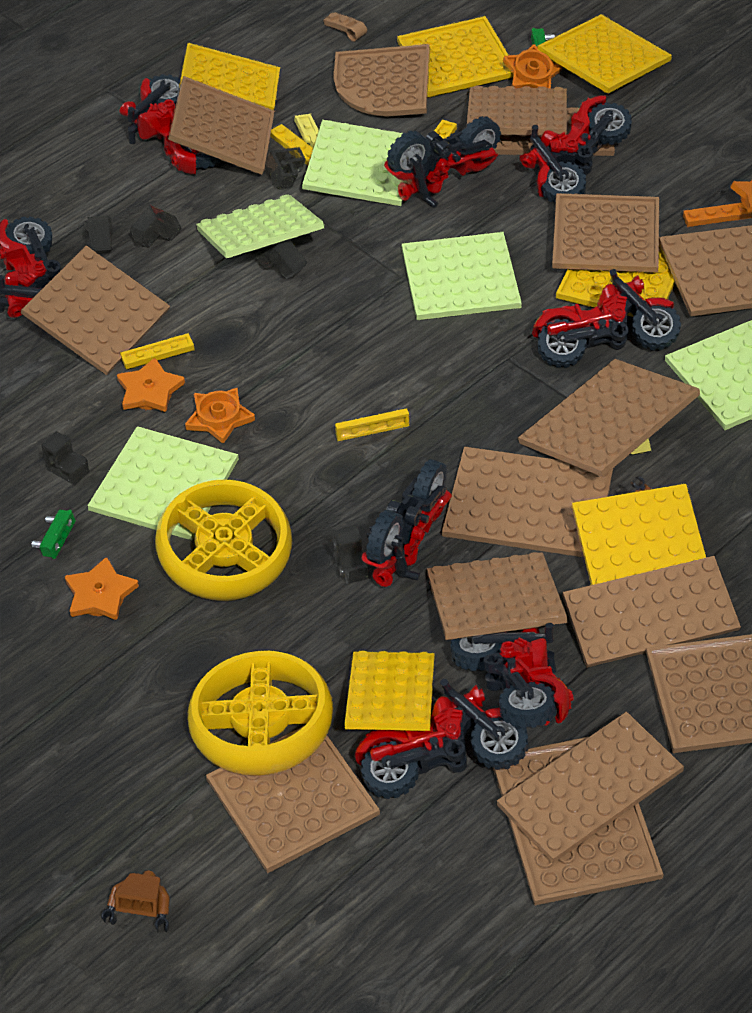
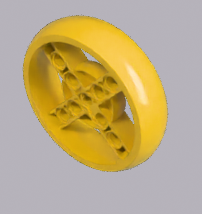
(226, 536)
(260, 713)

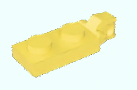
(307, 128)

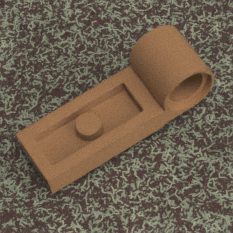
(353, 27)

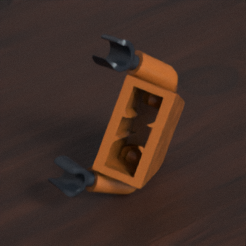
(139, 895)

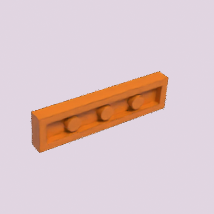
(715, 214)

